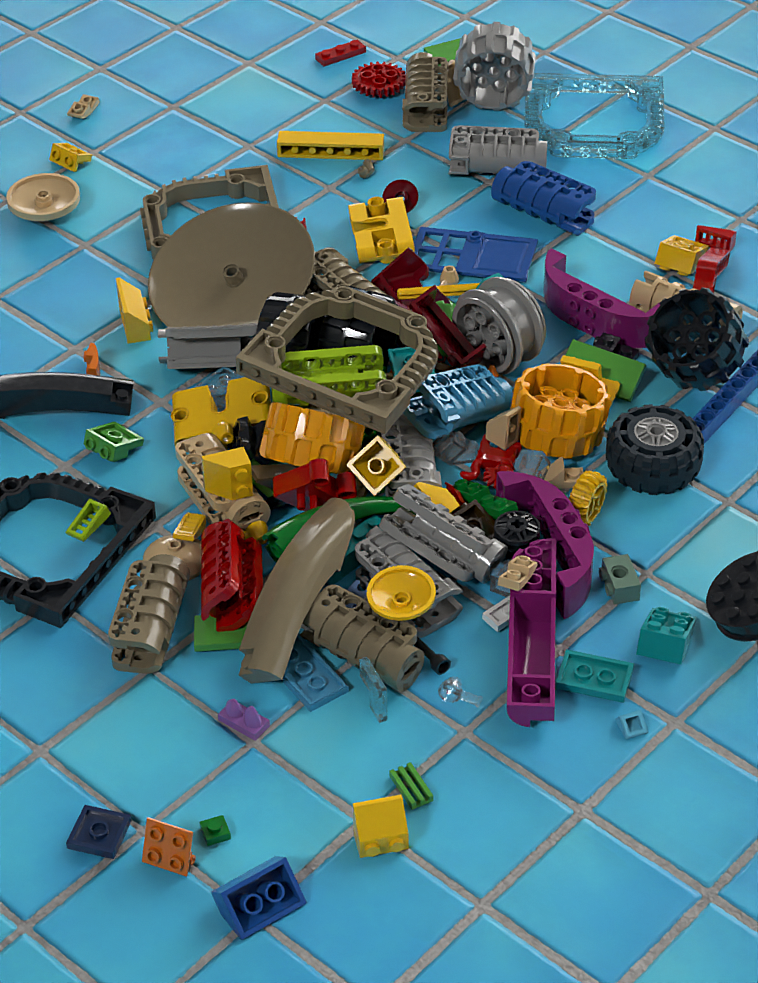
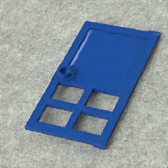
(482, 253)

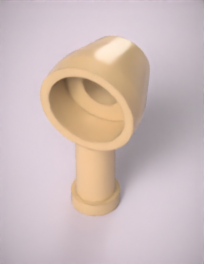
(449, 276)

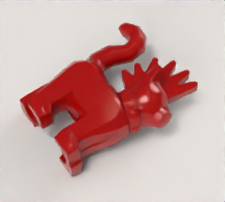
(492, 461)

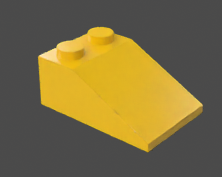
(679, 254)

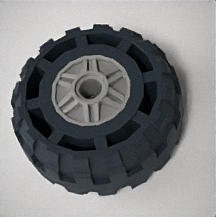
(654, 449)

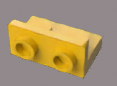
(68, 156)

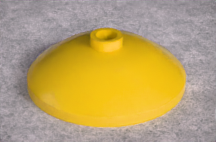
(401, 593)

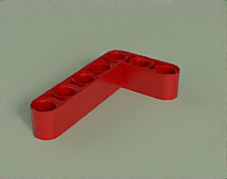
(710, 267)

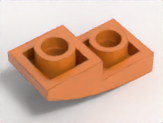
(92, 360)

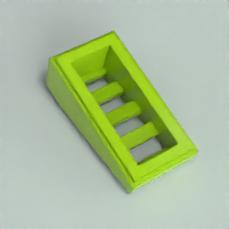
(91, 507)

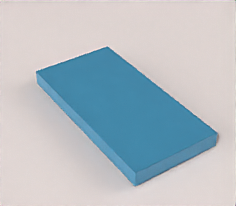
(312, 677)

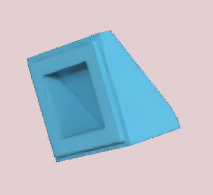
(632, 724)

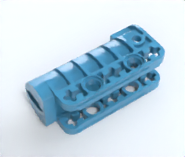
(458, 401)

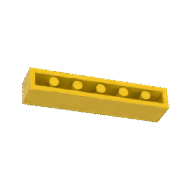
(330, 145)

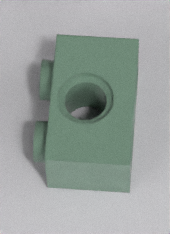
(620, 579)

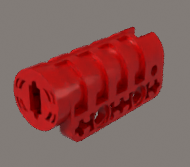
(229, 575)

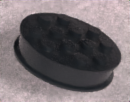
(734, 599)

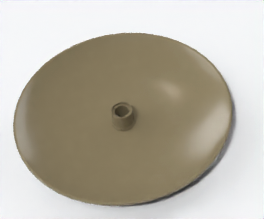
(228, 265)

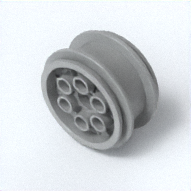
(503, 319)

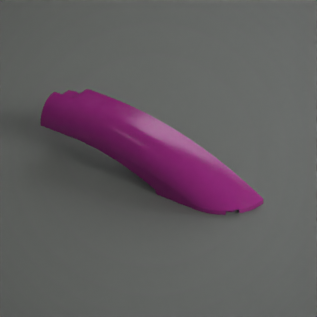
(533, 639)

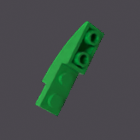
(492, 504)

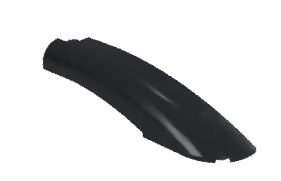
(64, 391)

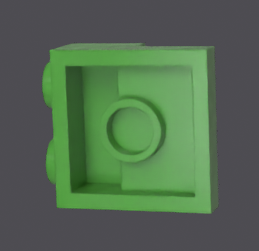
(112, 441)

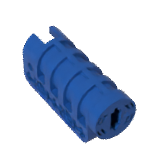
(545, 195)

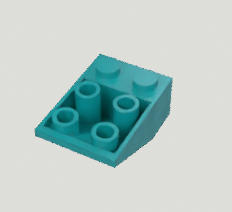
(666, 635)

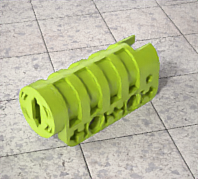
(335, 370)

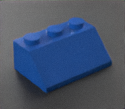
(259, 897)

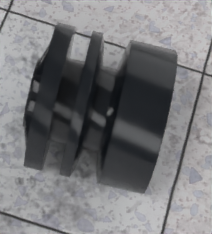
(516, 530)

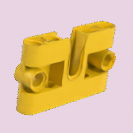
(380, 229)
(197, 413)

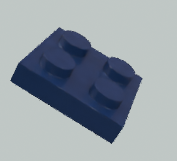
(99, 831)

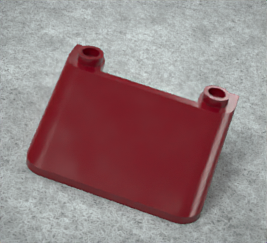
(405, 272)
(445, 333)

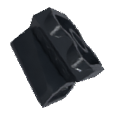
(249, 438)

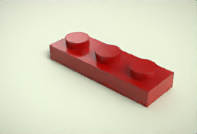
(340, 52)

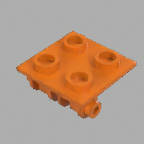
(168, 847)

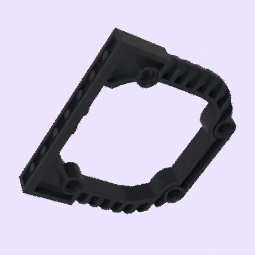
(60, 599)

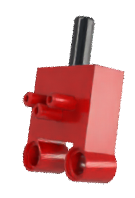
(311, 486)

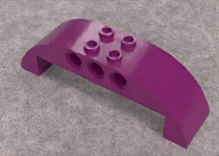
(590, 307)
(559, 521)

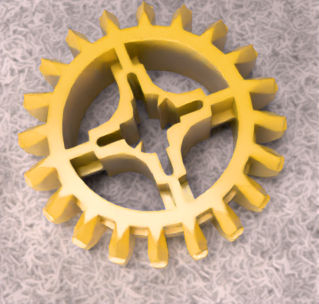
(589, 495)

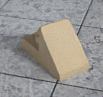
(562, 477)

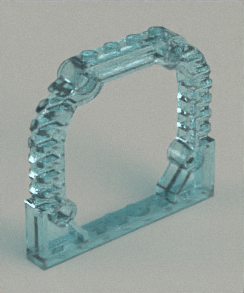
(644, 90)

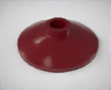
(404, 189)

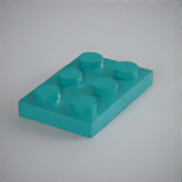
(594, 676)

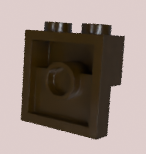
(477, 517)

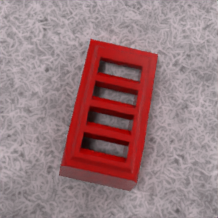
(724, 234)

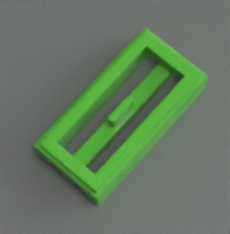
(394, 775)

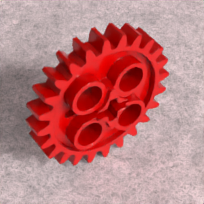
(378, 79)

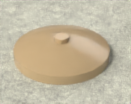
(43, 197)

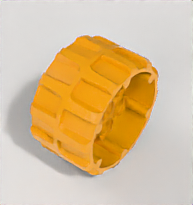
(561, 410)
(303, 434)

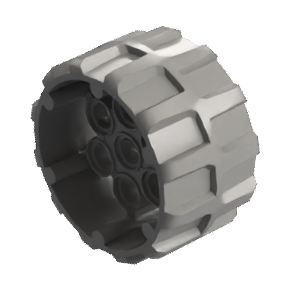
(494, 66)

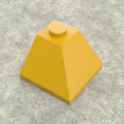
(376, 465)

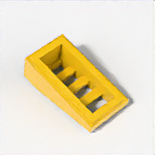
(190, 527)

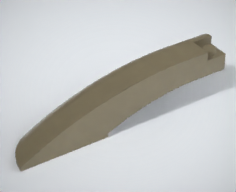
(292, 588)

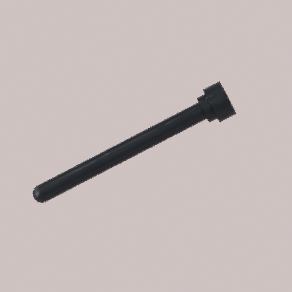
(438, 662)

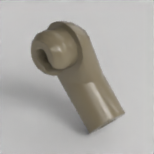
(367, 169)

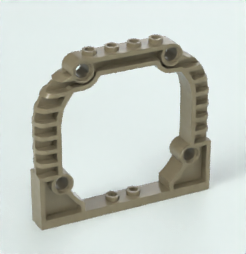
(238, 182)
(373, 408)

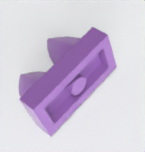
(243, 719)

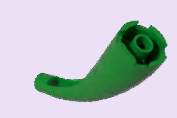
(283, 533)

